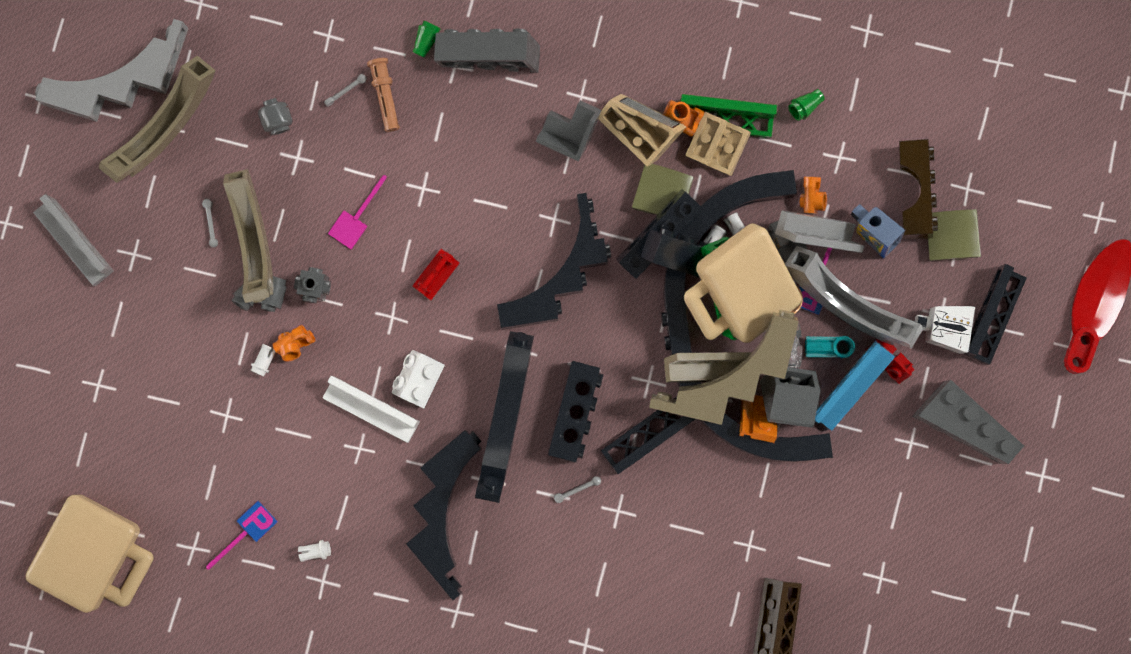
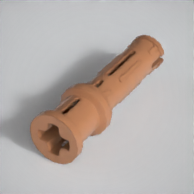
(382, 84)

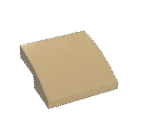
(718, 144)

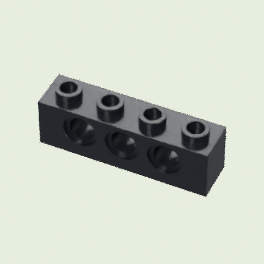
(673, 217)
(578, 373)

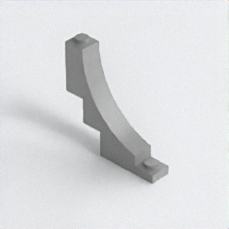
(150, 70)

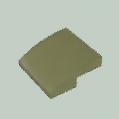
(659, 187)
(956, 236)

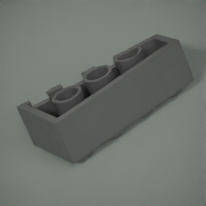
(487, 49)
(967, 422)

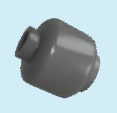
(275, 116)

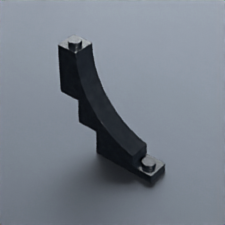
(505, 417)
(433, 543)

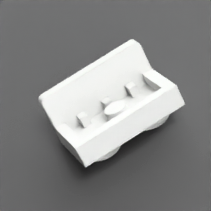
(417, 378)

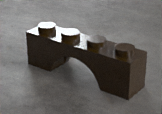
(915, 160)

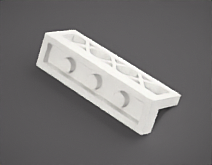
(370, 409)

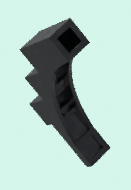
(541, 305)

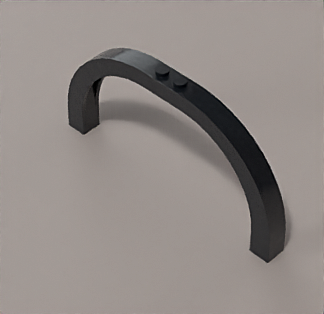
(739, 194)

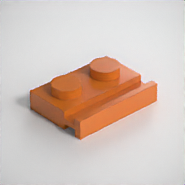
(754, 421)

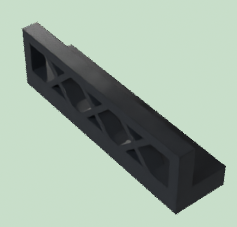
(989, 312)
(649, 445)

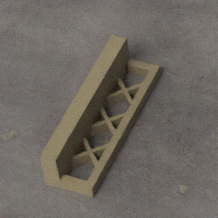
(701, 366)

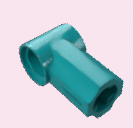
(826, 347)

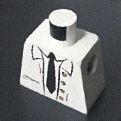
(948, 327)

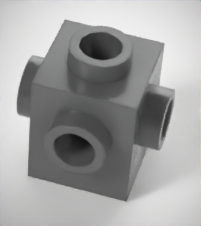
(318, 291)

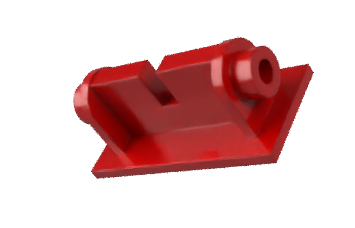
(436, 274)
(900, 367)

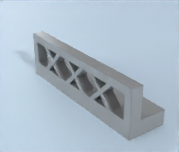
(817, 231)
(72, 240)

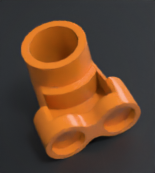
(687, 116)
(812, 199)
(290, 342)

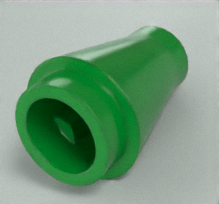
(425, 38)
(804, 105)

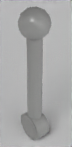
(361, 79)
(208, 204)
(560, 497)

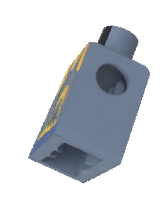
(884, 235)

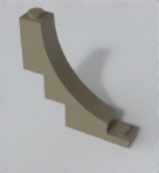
(709, 399)

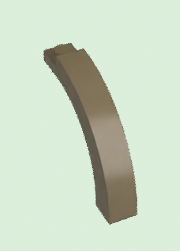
(164, 126)
(251, 235)

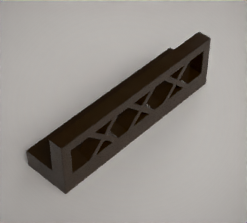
(771, 617)

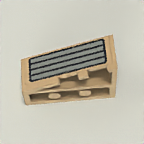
(640, 127)

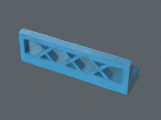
(853, 385)

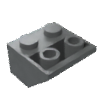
(791, 399)

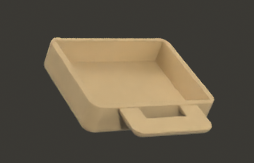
(745, 284)
(86, 554)

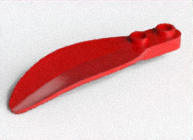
(1098, 303)

